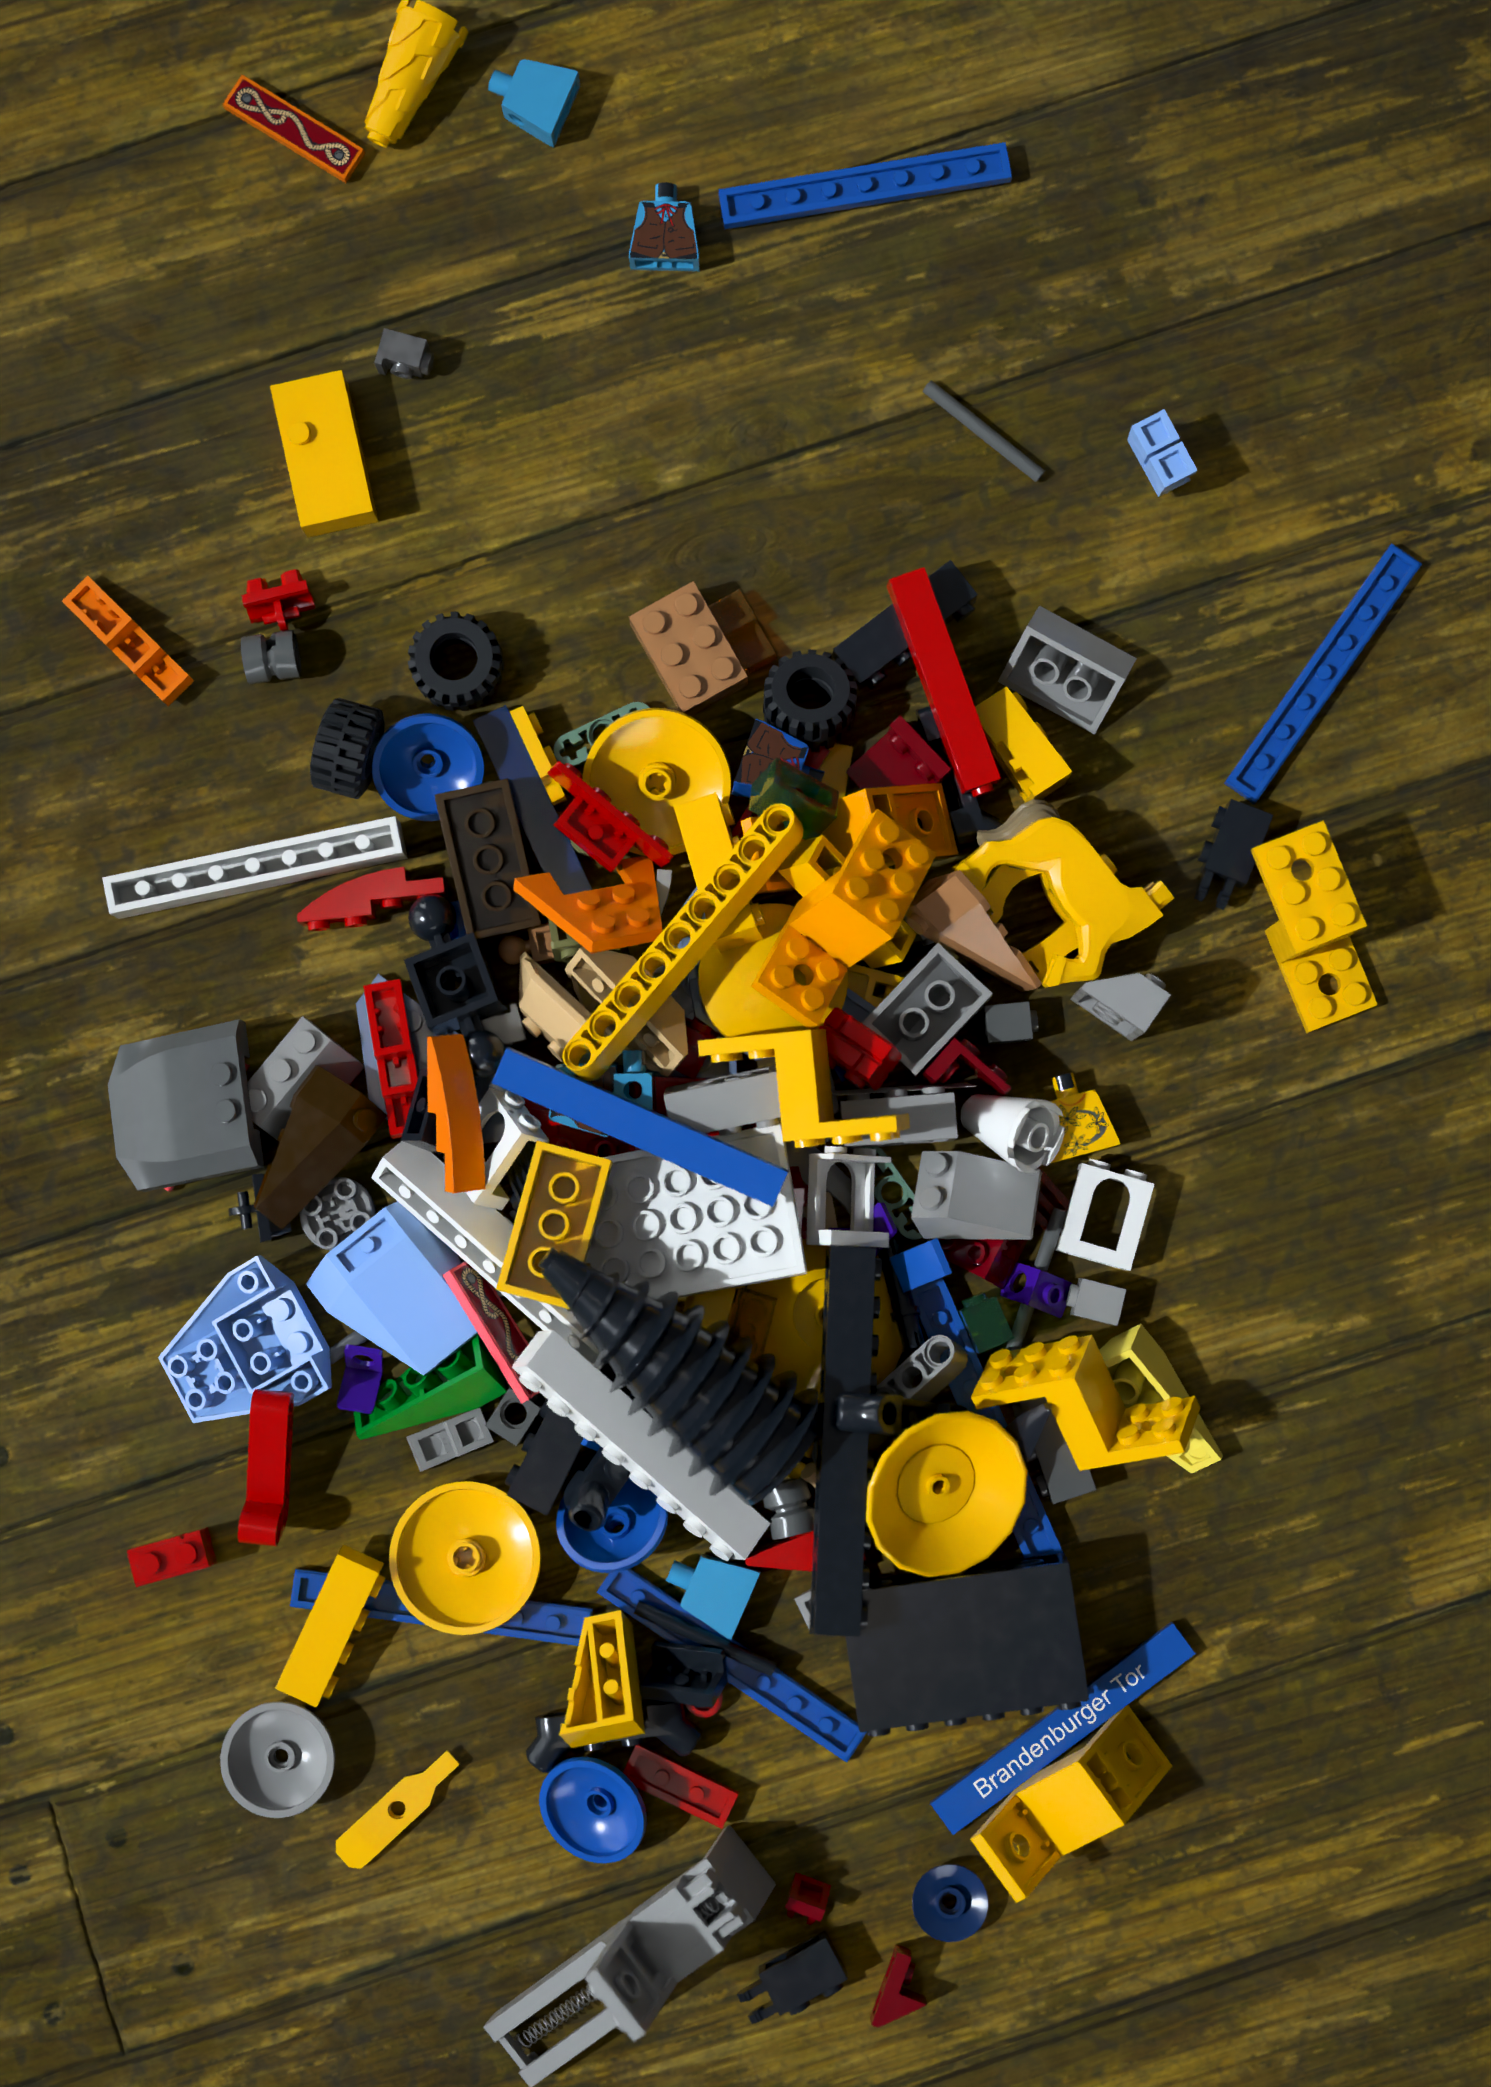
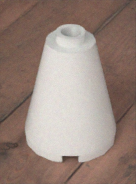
(1015, 1128)

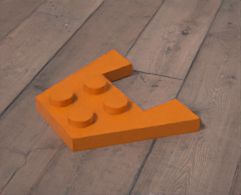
(603, 916)

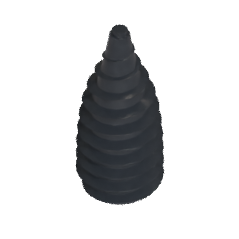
(691, 1380)

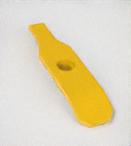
(381, 1825)

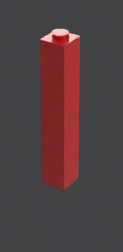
(943, 682)

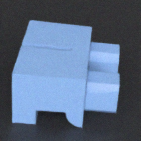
(1163, 464)

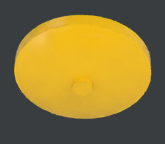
(655, 763)
(727, 982)
(465, 1558)

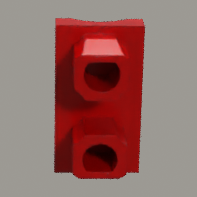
(279, 602)

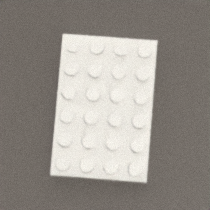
(691, 1231)

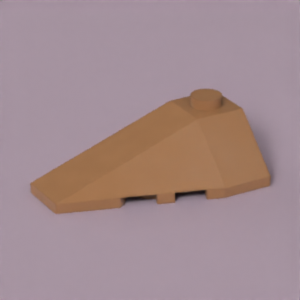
(955, 916)

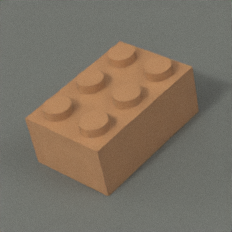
(688, 650)

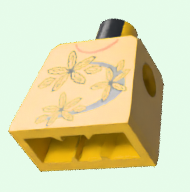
(1084, 1120)

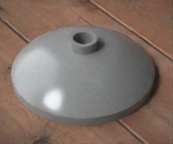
(259, 1778)

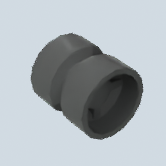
(271, 656)
(790, 1509)

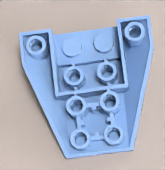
(393, 1290)
(245, 1339)

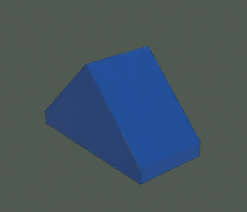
(920, 1265)

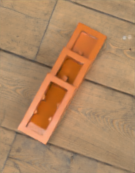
(128, 641)
(457, 1112)

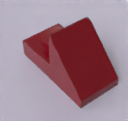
(893, 1999)

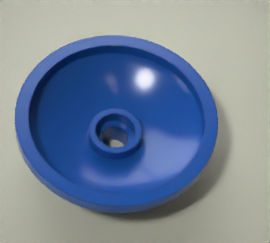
(410, 783)
(610, 1551)
(583, 1820)

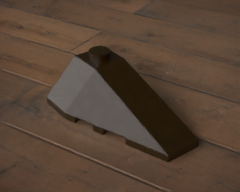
(321, 1136)

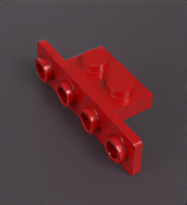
(600, 826)

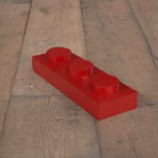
(680, 1785)

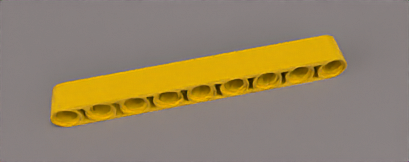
(681, 961)

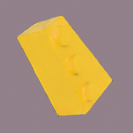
(605, 1685)

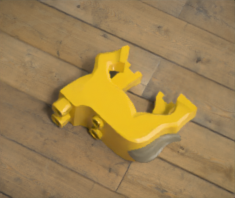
(1075, 882)

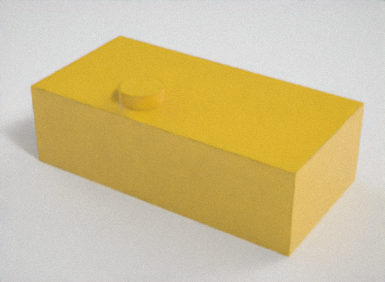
(324, 453)
(554, 1212)

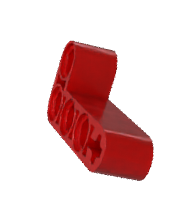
(268, 1468)

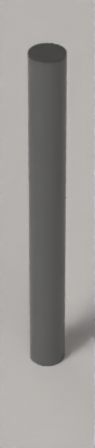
(983, 431)
(1042, 1262)

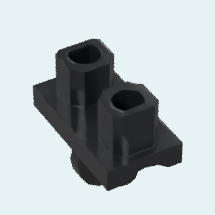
(265, 1226)

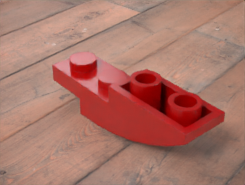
(356, 899)

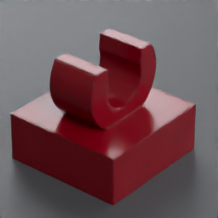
(807, 1898)

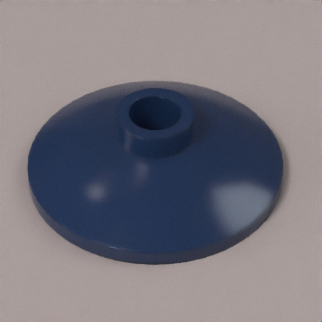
(955, 1921)

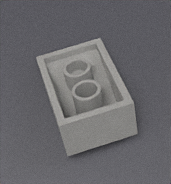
(973, 1198)

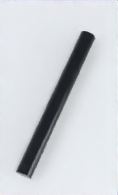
(704, 1638)

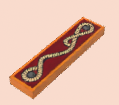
(293, 128)

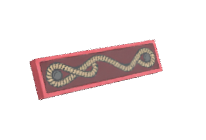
(491, 1322)

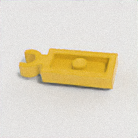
(542, 757)

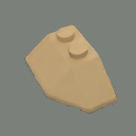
(551, 1009)
(661, 1037)

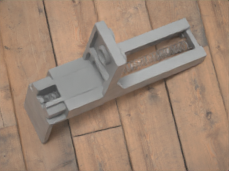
(642, 1956)

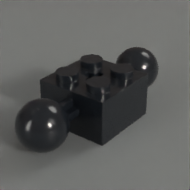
(434, 975)

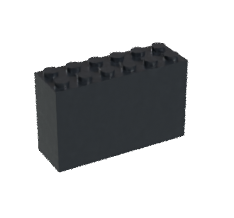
(967, 1645)

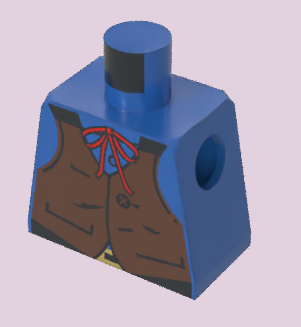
(762, 749)

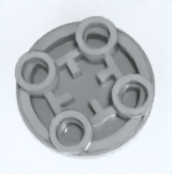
(336, 1212)

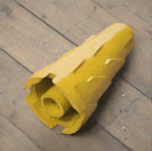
(416, 56)

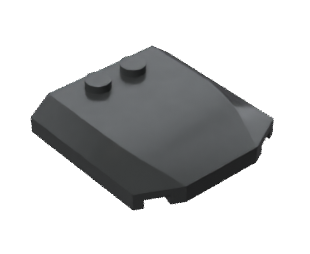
(184, 1107)

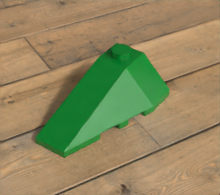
(454, 1387)

